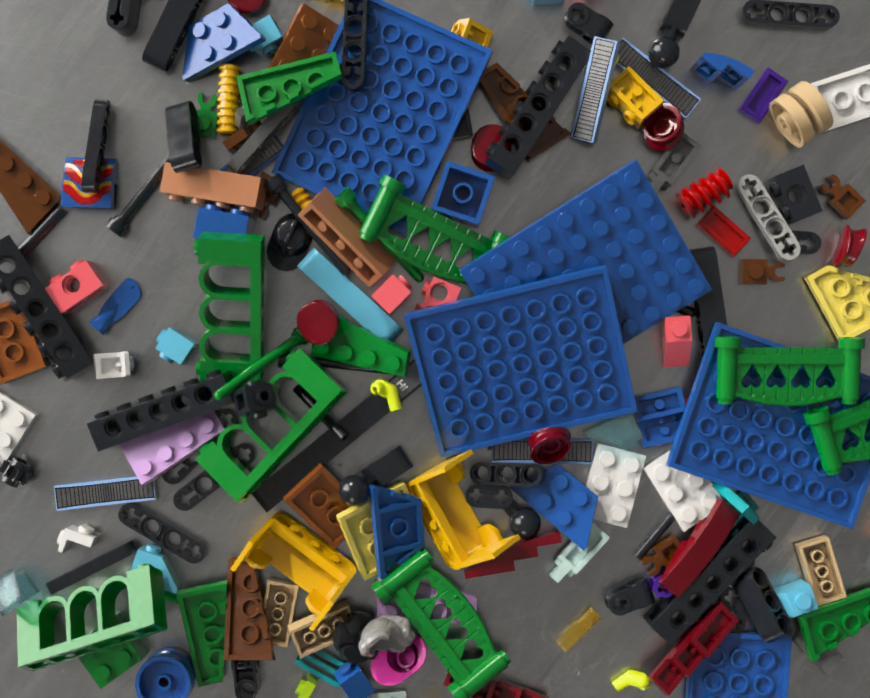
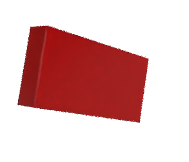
(723, 231)

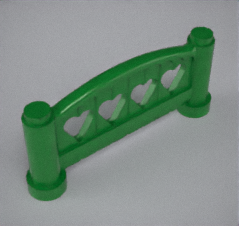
(392, 205)
(735, 362)
(830, 431)
(402, 586)

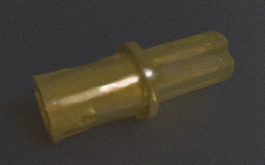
(578, 630)

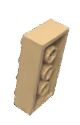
(821, 569)
(280, 609)
(310, 641)

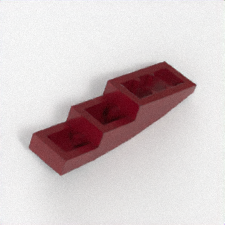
(700, 548)
(520, 550)
(693, 648)
(500, 688)

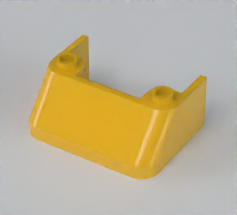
(452, 520)
(302, 559)

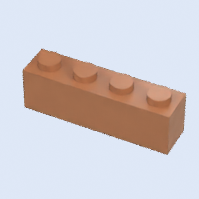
(214, 186)
(341, 233)

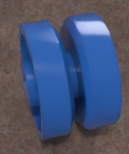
(163, 664)

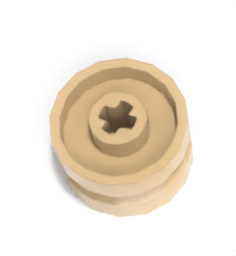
(801, 114)

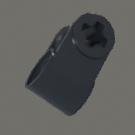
(589, 23)
(633, 595)
(246, 672)

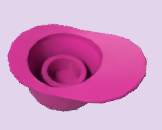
(394, 668)

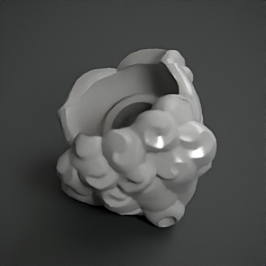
(385, 634)

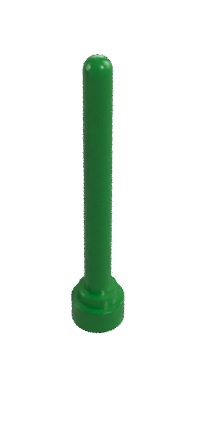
(349, 201)
(295, 339)

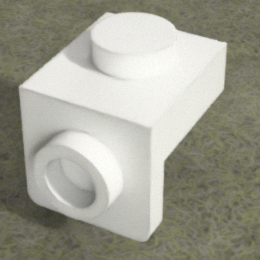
(113, 365)
(82, 535)

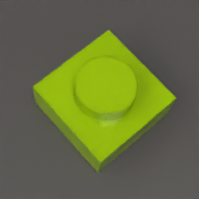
(306, 687)

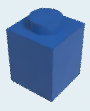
(353, 681)

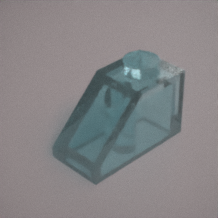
(616, 432)
(15, 590)

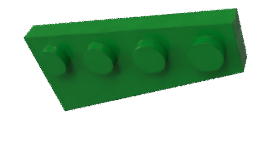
(204, 624)

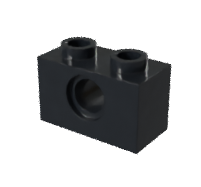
(798, 181)

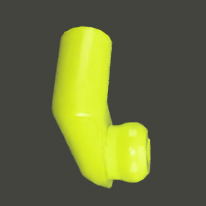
(388, 391)
(632, 678)

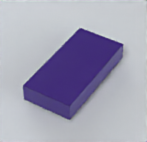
(765, 90)

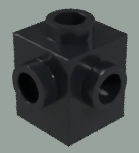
(254, 400)

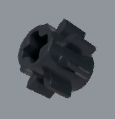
(15, 471)

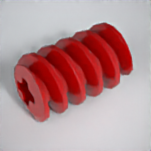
(705, 192)

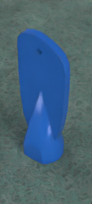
(117, 305)

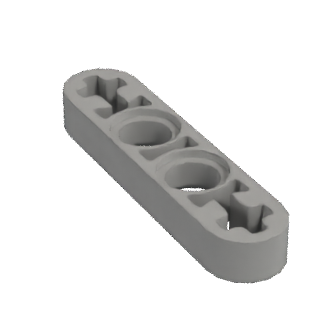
(771, 216)

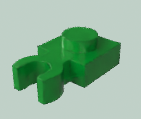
(207, 118)

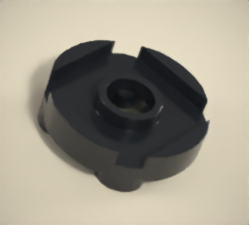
(345, 633)

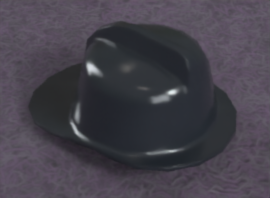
(288, 243)

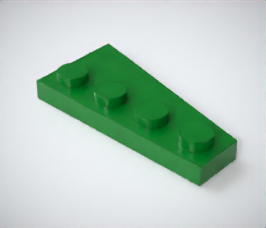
(282, 85)
(363, 349)
(834, 622)

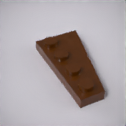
(504, 95)
(25, 190)
(246, 617)

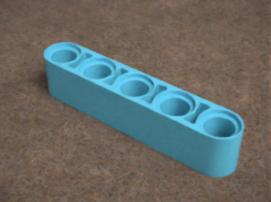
(349, 296)

